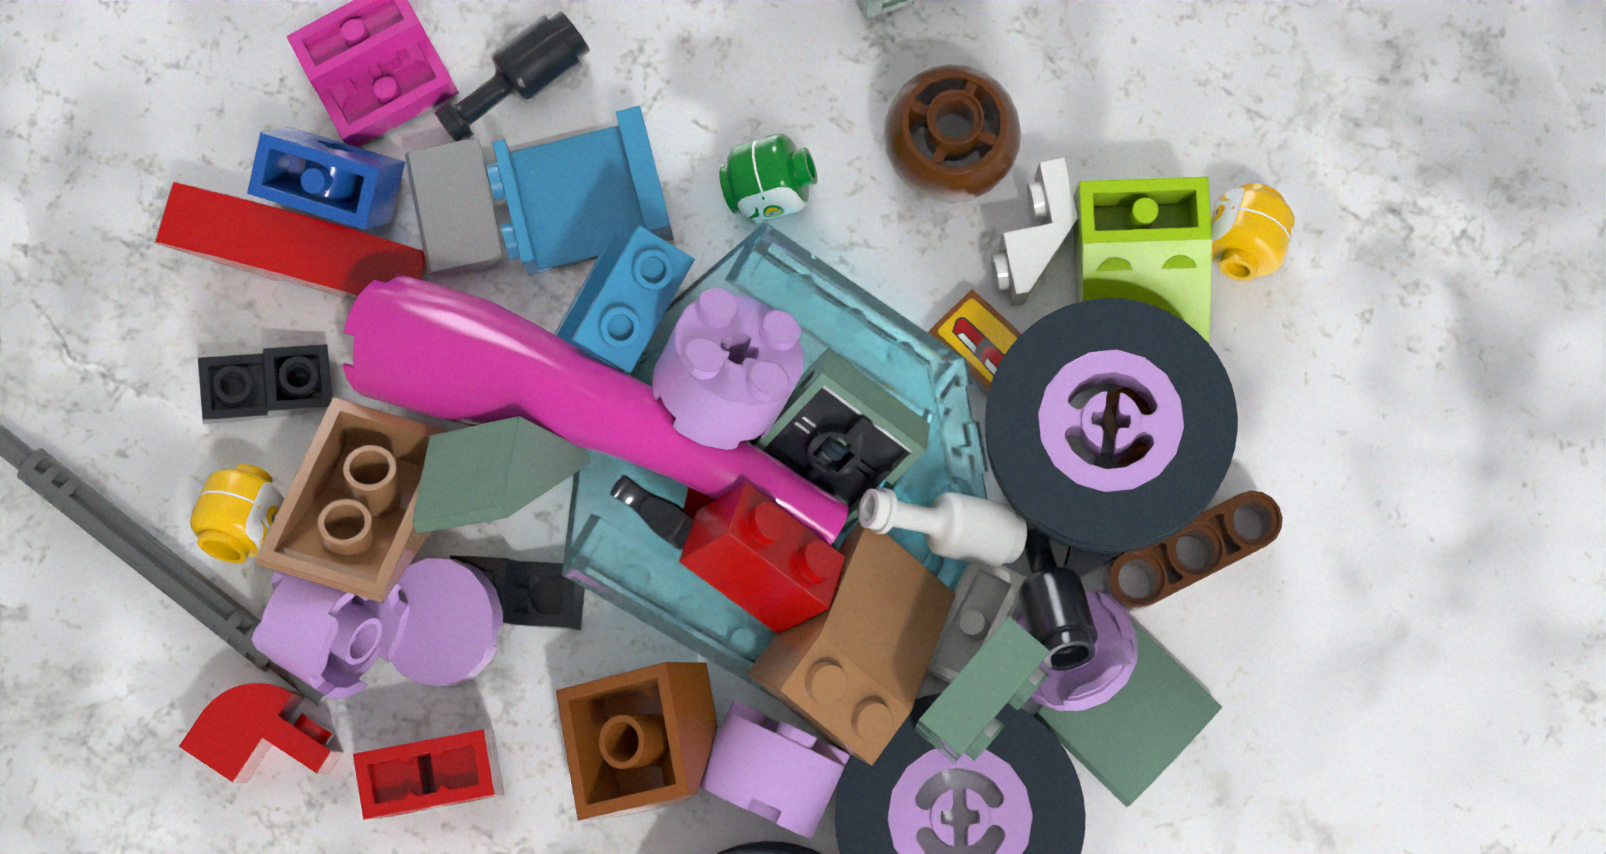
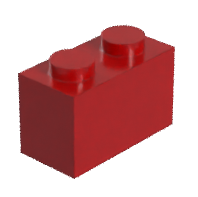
(762, 559)

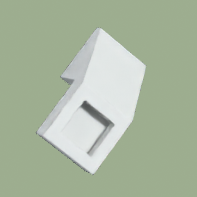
(1030, 251)

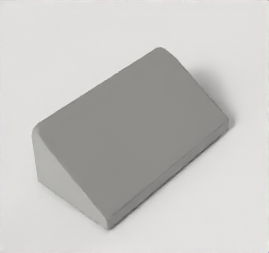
(454, 207)

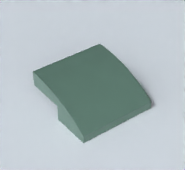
(1138, 728)

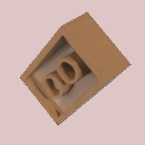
(352, 503)
(865, 656)

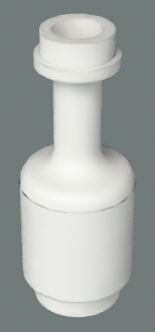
(953, 525)

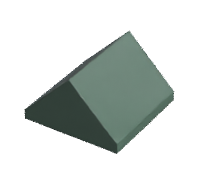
(490, 472)

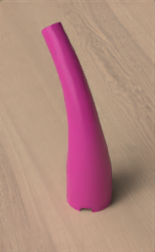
(486, 364)

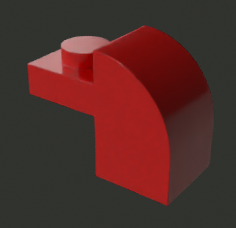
(245, 723)

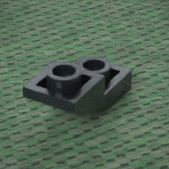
(265, 384)

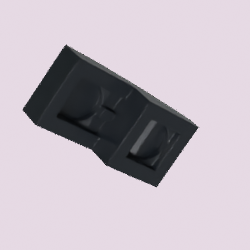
(532, 592)

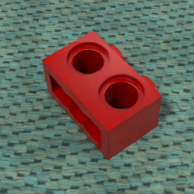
(428, 774)

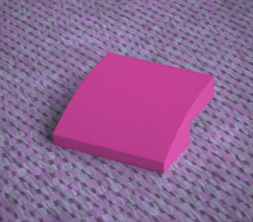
(371, 67)

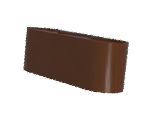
(1221, 542)

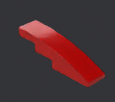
(281, 243)

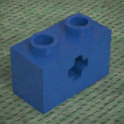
(326, 177)

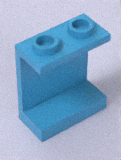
(578, 194)
(624, 298)

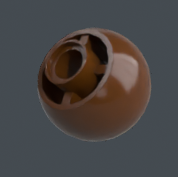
(959, 92)

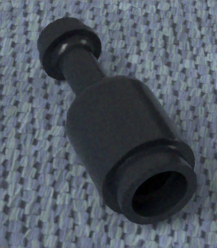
(523, 69)
(1056, 607)

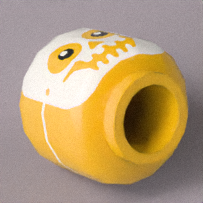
(1251, 231)
(235, 512)

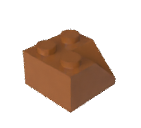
(637, 738)

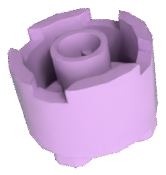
(728, 368)
(328, 633)
(772, 769)

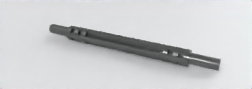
(143, 553)

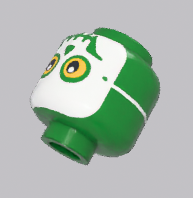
(767, 178)

